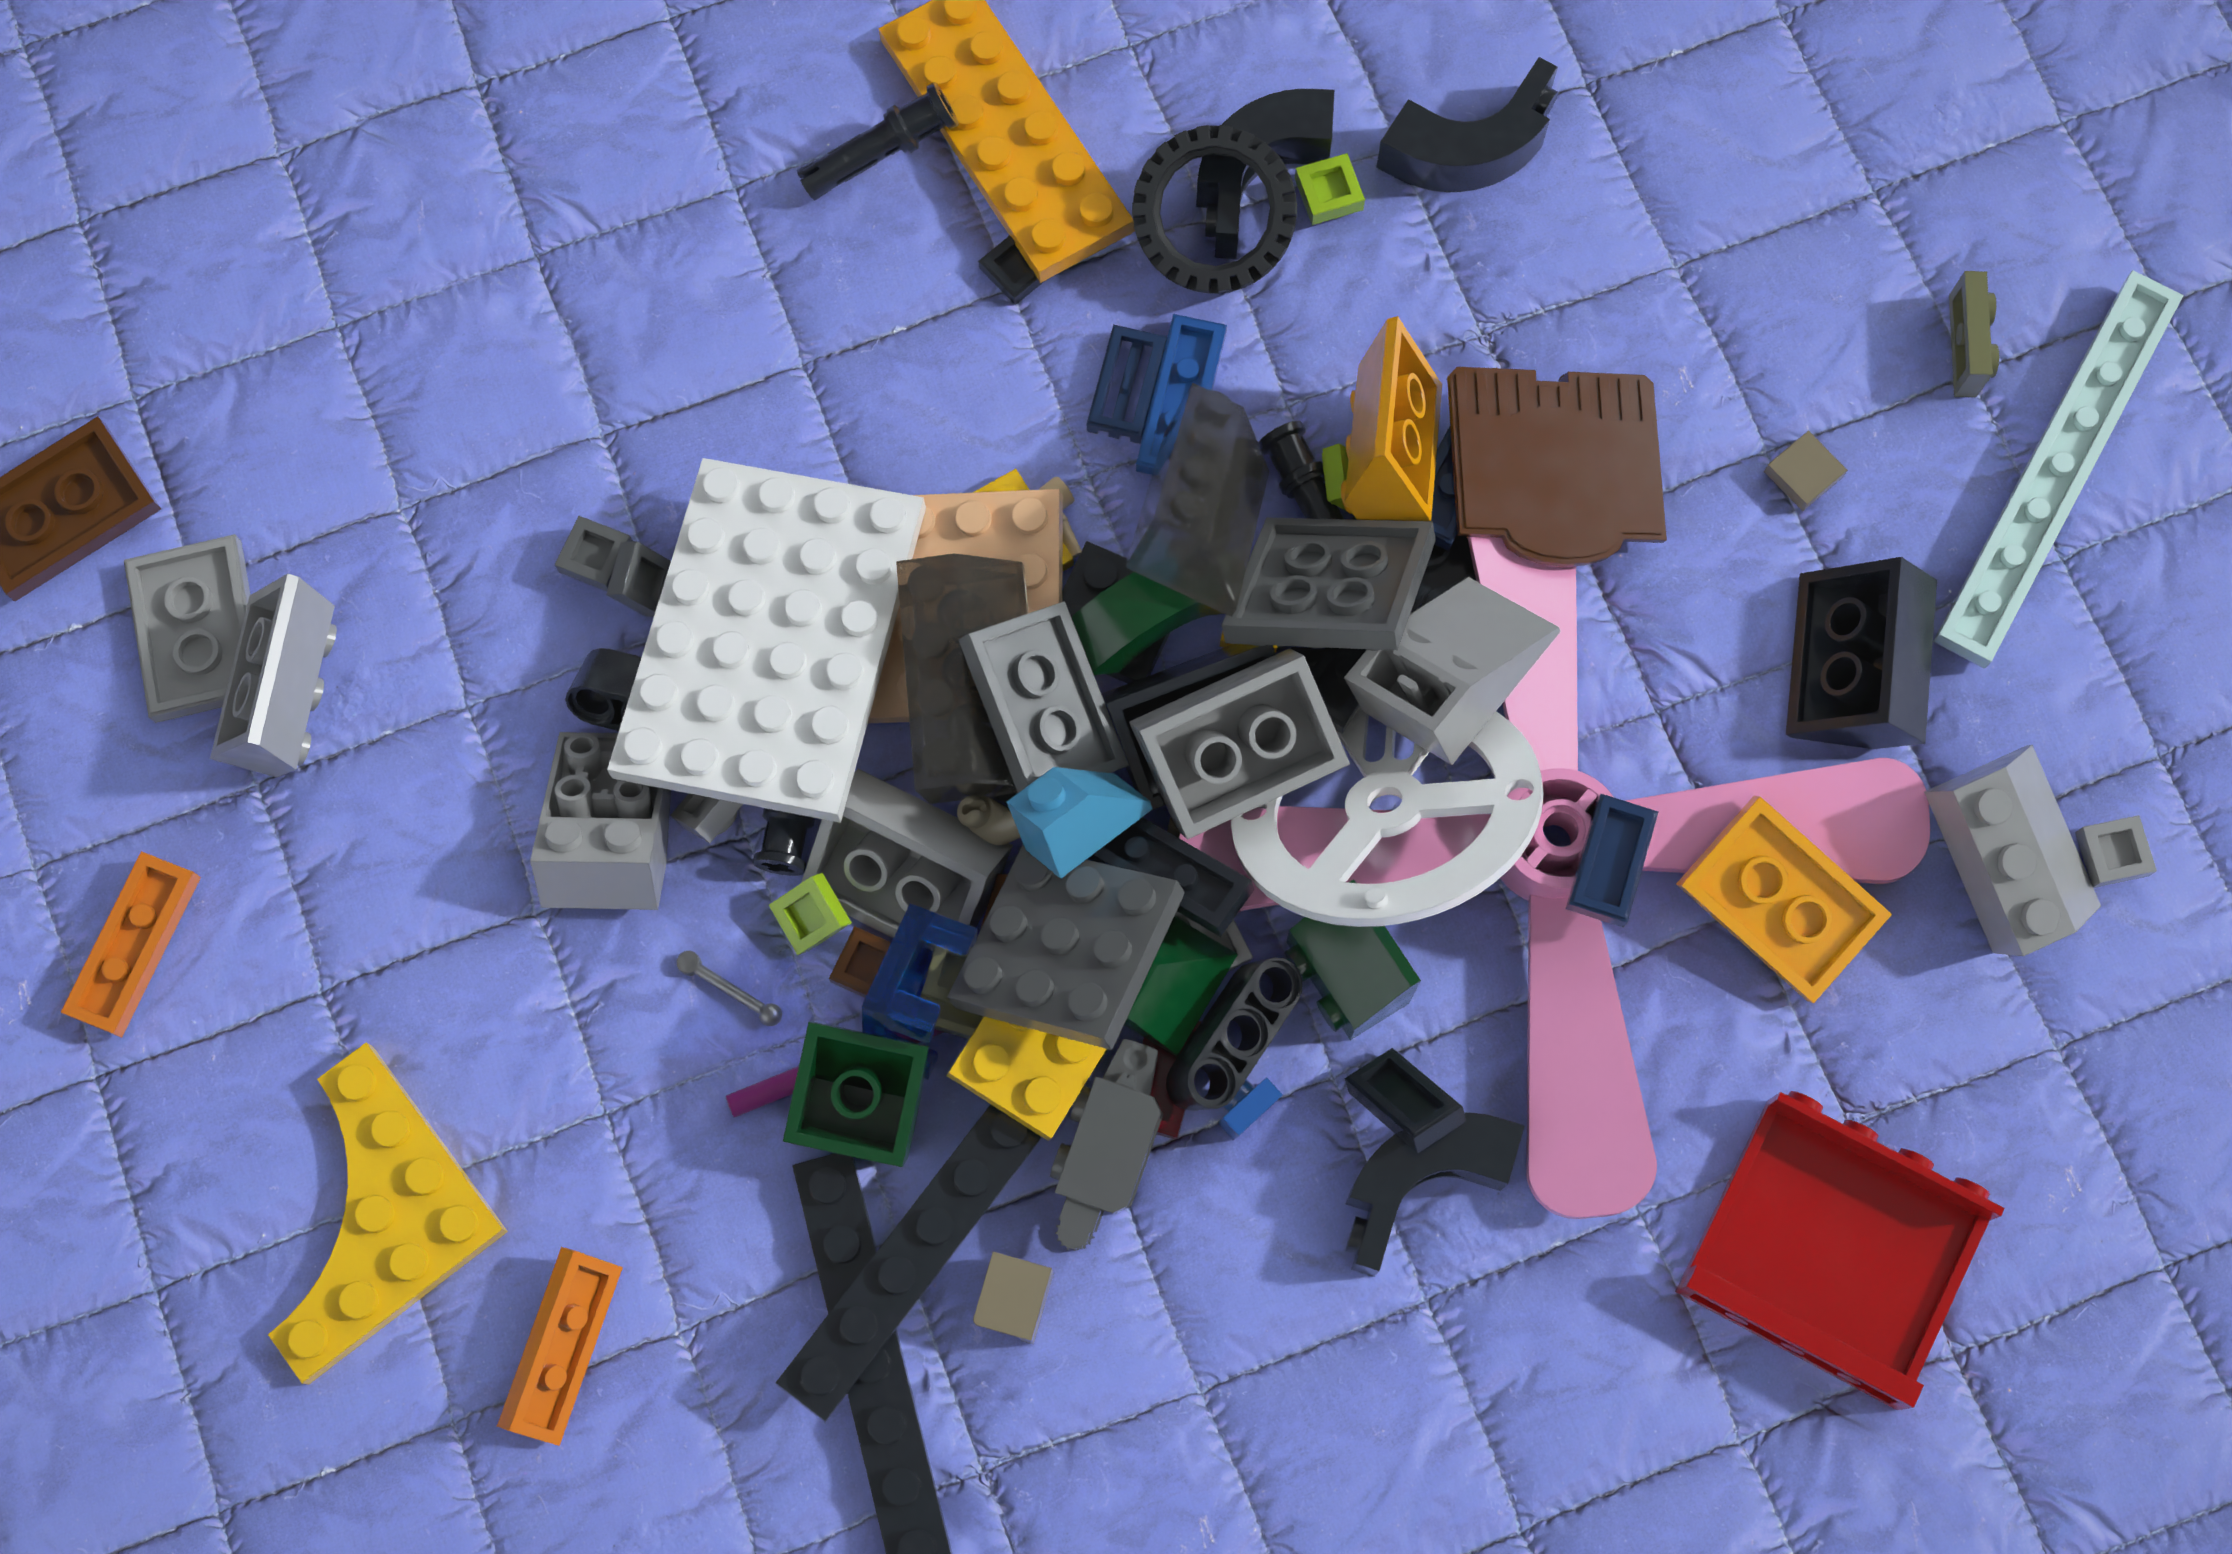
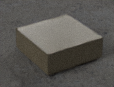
(1805, 470)

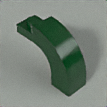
(1130, 619)

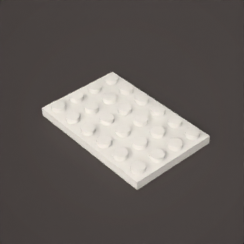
(768, 640)

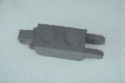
(1110, 1144)

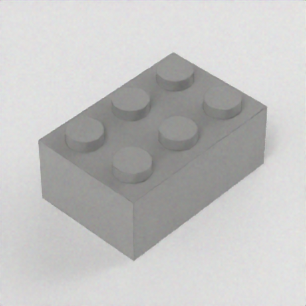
(1239, 743)

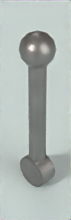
(691, 964)

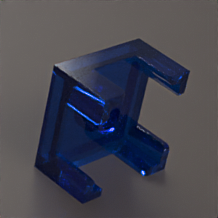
(894, 997)

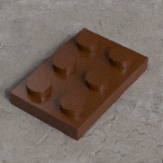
(67, 506)

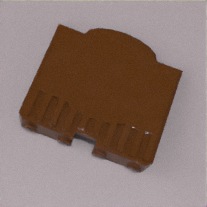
(1555, 463)

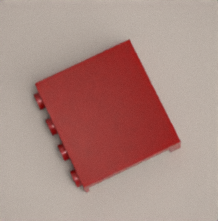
(1838, 1248)

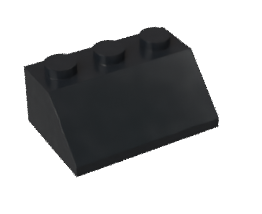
(1862, 655)
(1163, 688)

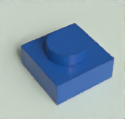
(1248, 1106)

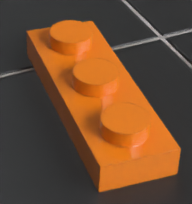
(131, 944)
(559, 1346)

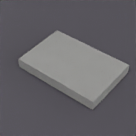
(188, 623)

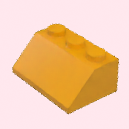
(1393, 431)

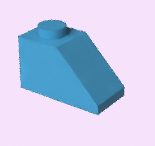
(1074, 815)

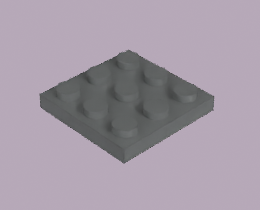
(1331, 583)
(1067, 948)

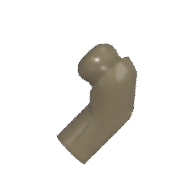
(988, 819)

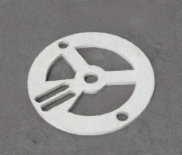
(1323, 890)

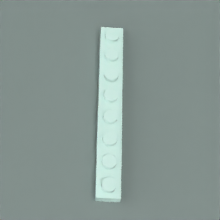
(2057, 470)

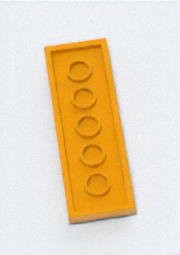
(1009, 134)

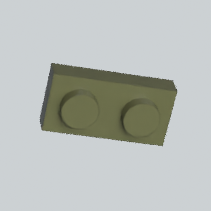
(1970, 321)

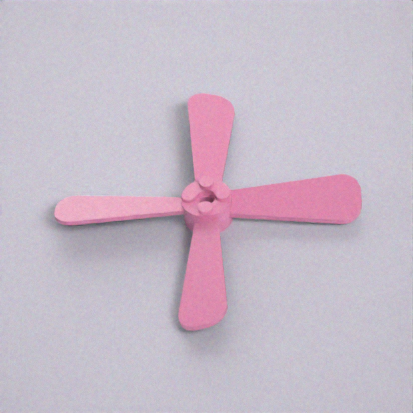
(1584, 1101)

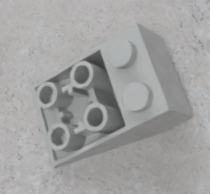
(1451, 667)
(598, 835)

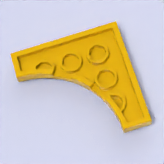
(404, 1221)

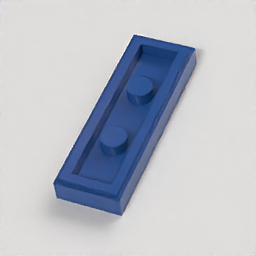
(1188, 358)

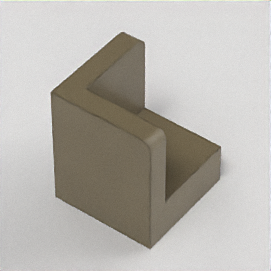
(1013, 1297)

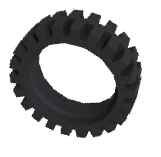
(1148, 199)

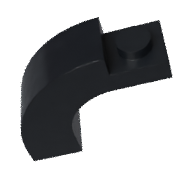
(1288, 121)
(1472, 154)
(1475, 1151)

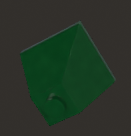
(1179, 986)

